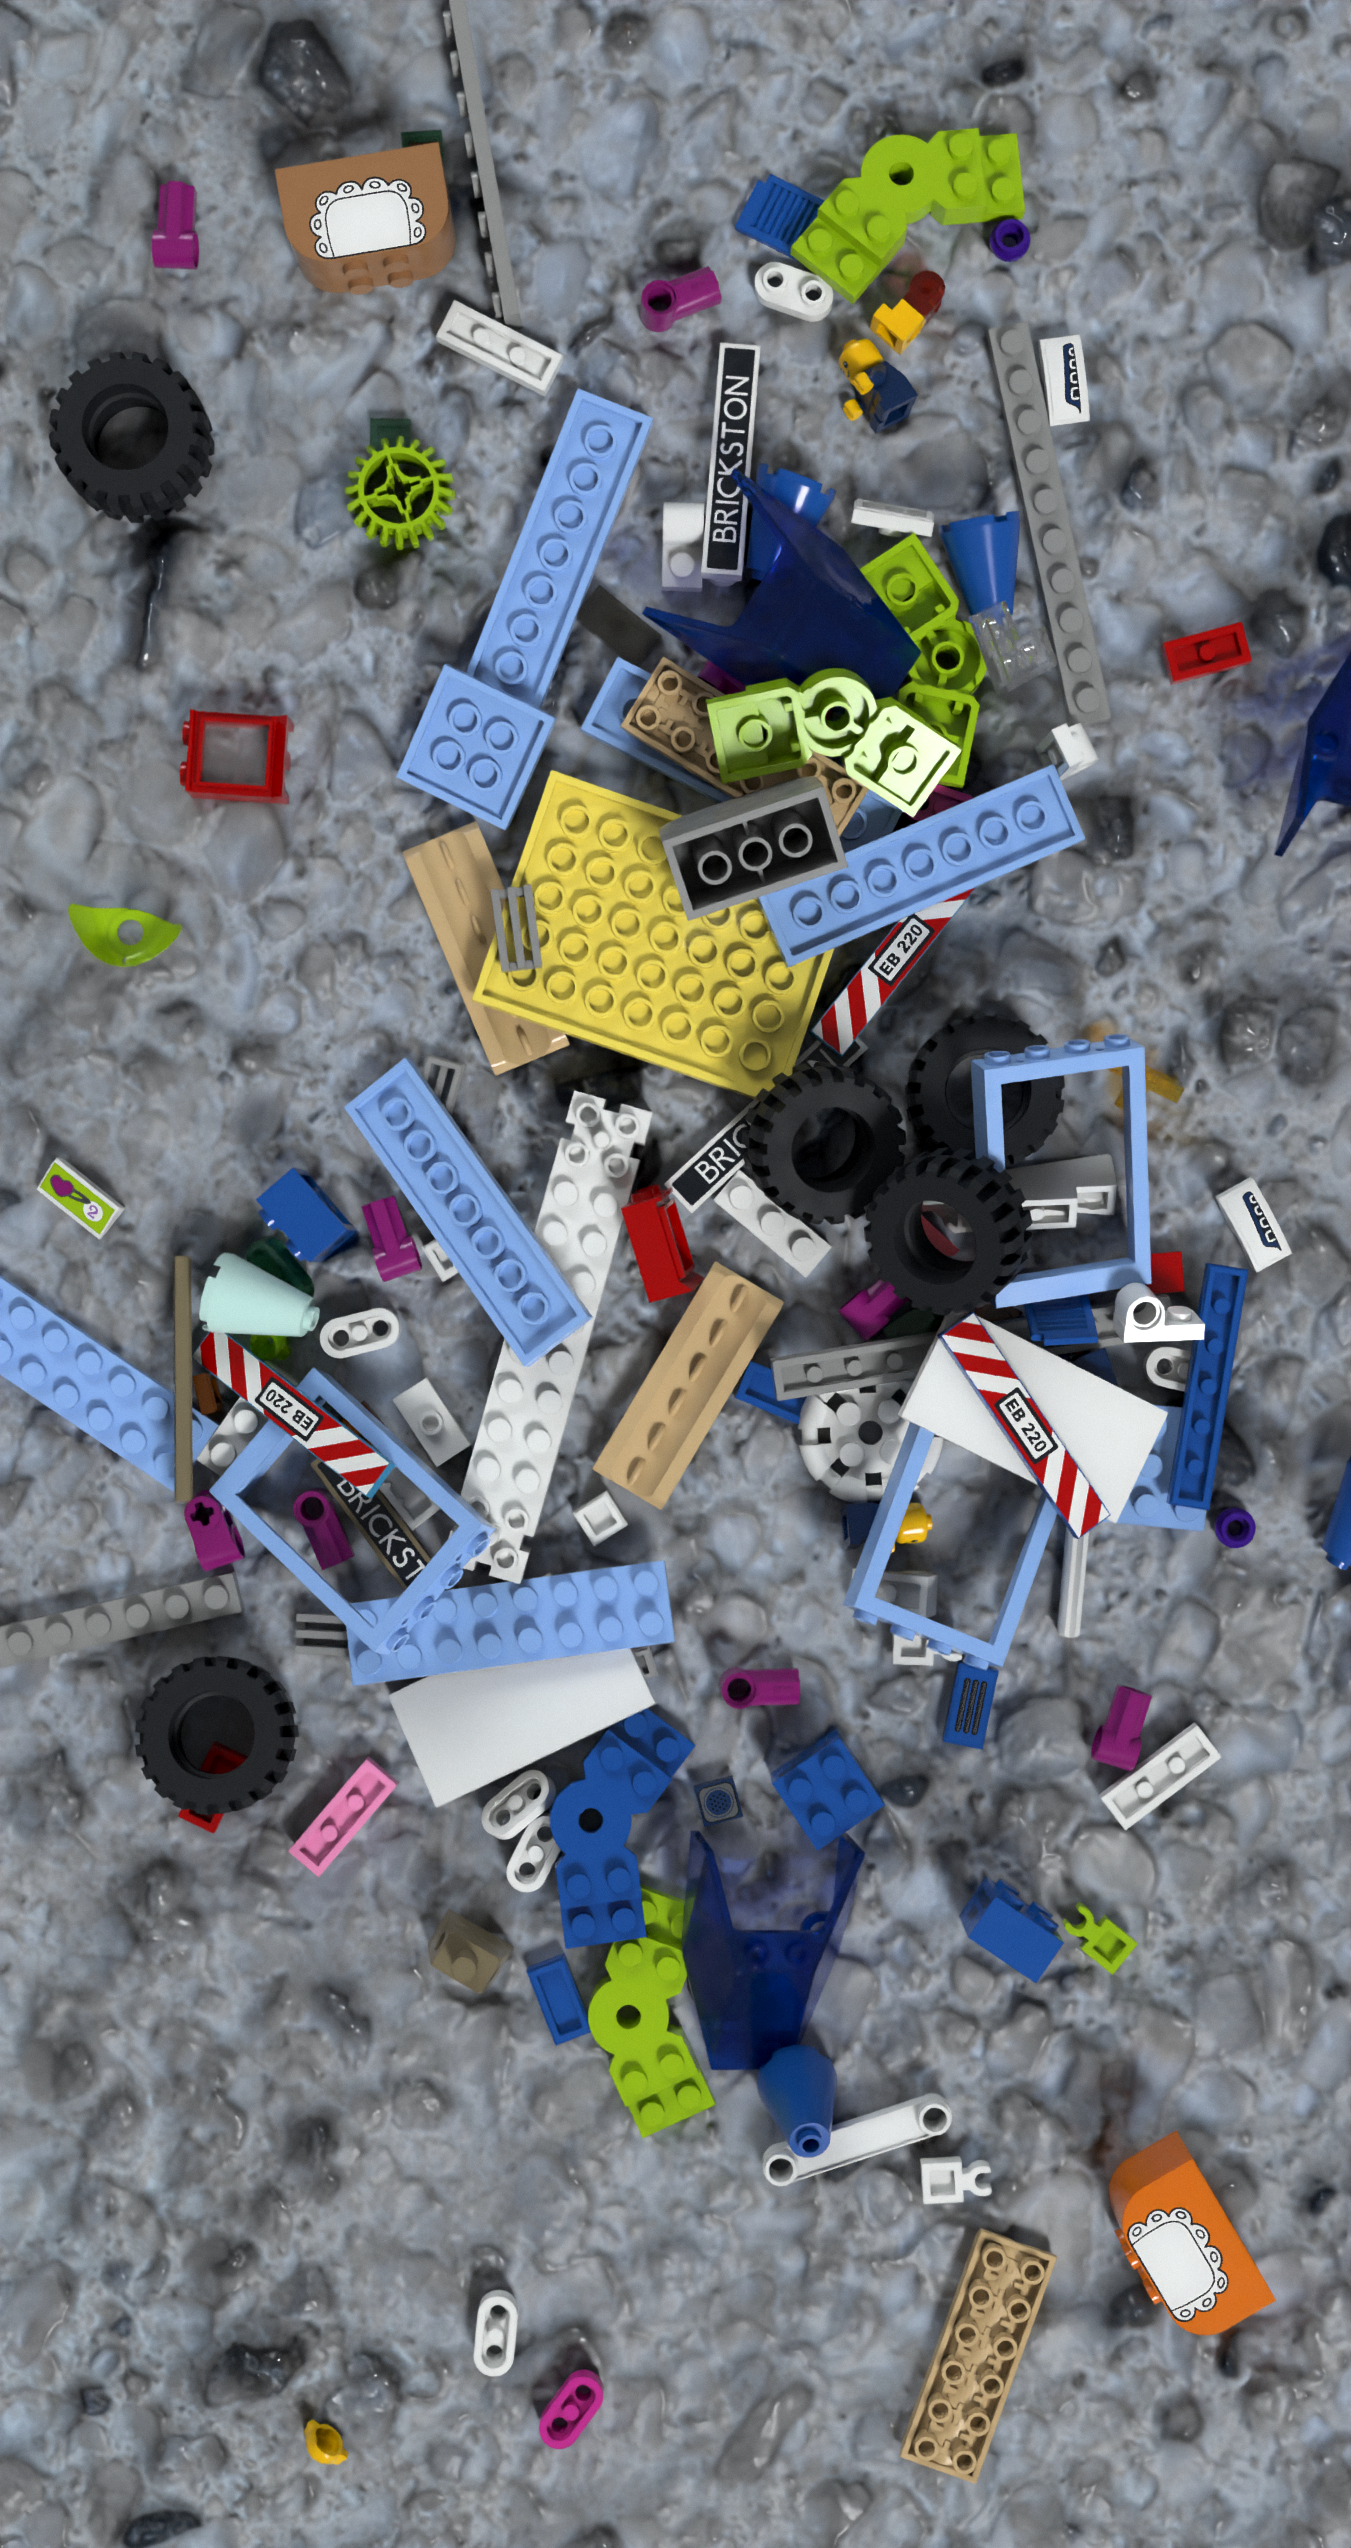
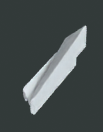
(1052, 1193)

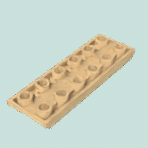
(676, 723)
(455, 887)
(688, 1385)
(977, 2355)

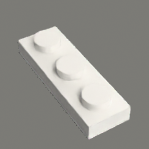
(499, 348)
(771, 1224)
(235, 1432)
(1160, 1776)

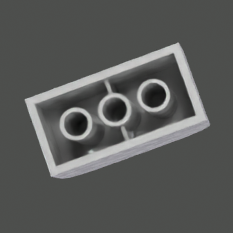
(752, 846)

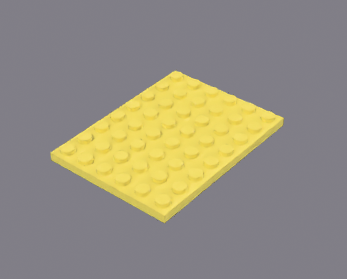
(628, 962)

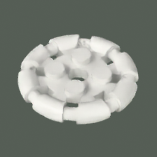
(849, 1447)

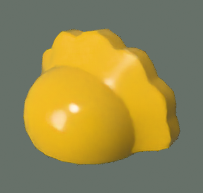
(324, 2443)

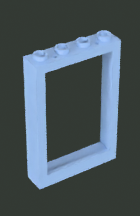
(1043, 1062)
(879, 1547)
(439, 1574)

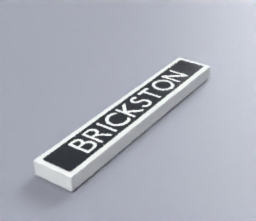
(730, 449)
(725, 1152)

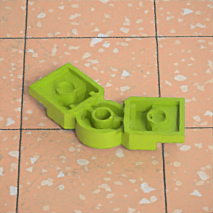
(867, 216)
(927, 611)
(879, 740)
(649, 2055)

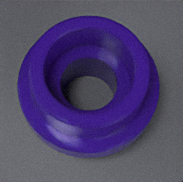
(1014, 229)
(1246, 1531)

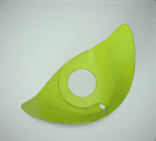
(99, 934)

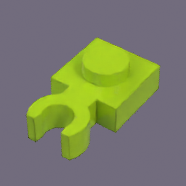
(1103, 1940)

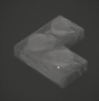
(1007, 656)

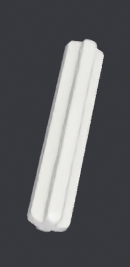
(1072, 1585)

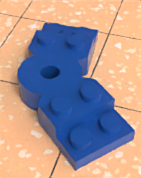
(597, 1871)

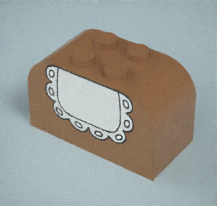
(369, 218)

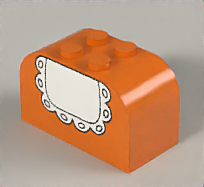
(1184, 2240)

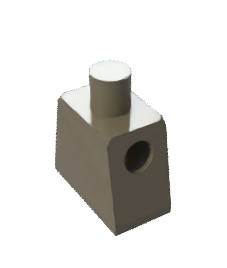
(467, 1952)

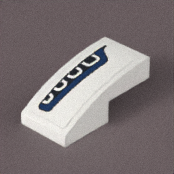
(1064, 379)
(1253, 1224)

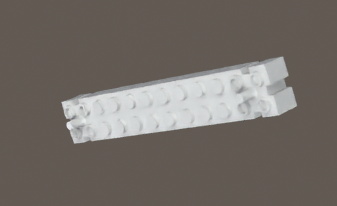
(533, 1403)

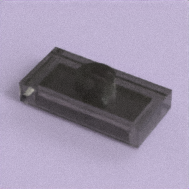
(618, 627)

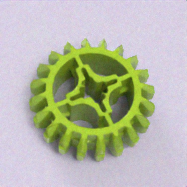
(413, 486)

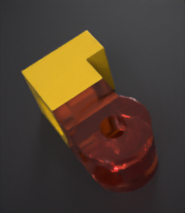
(911, 314)

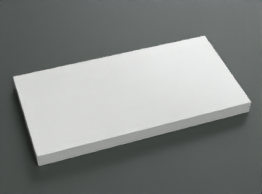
(1095, 1420)
(502, 1718)

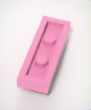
(343, 1816)

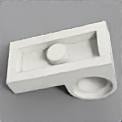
(682, 546)
(1067, 749)
(1153, 1322)
(910, 1590)

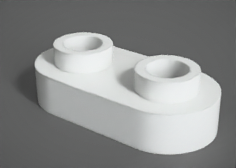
(791, 294)
(361, 1333)
(1176, 1376)
(519, 1803)
(535, 1850)
(496, 2330)

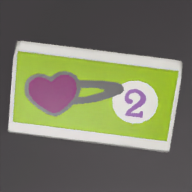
(80, 1197)

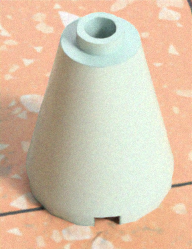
(254, 1302)

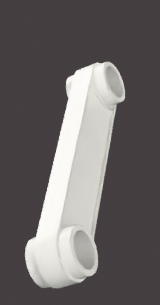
(862, 2139)

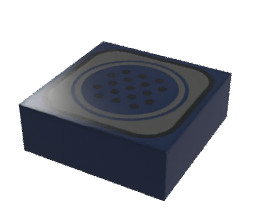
(718, 1801)

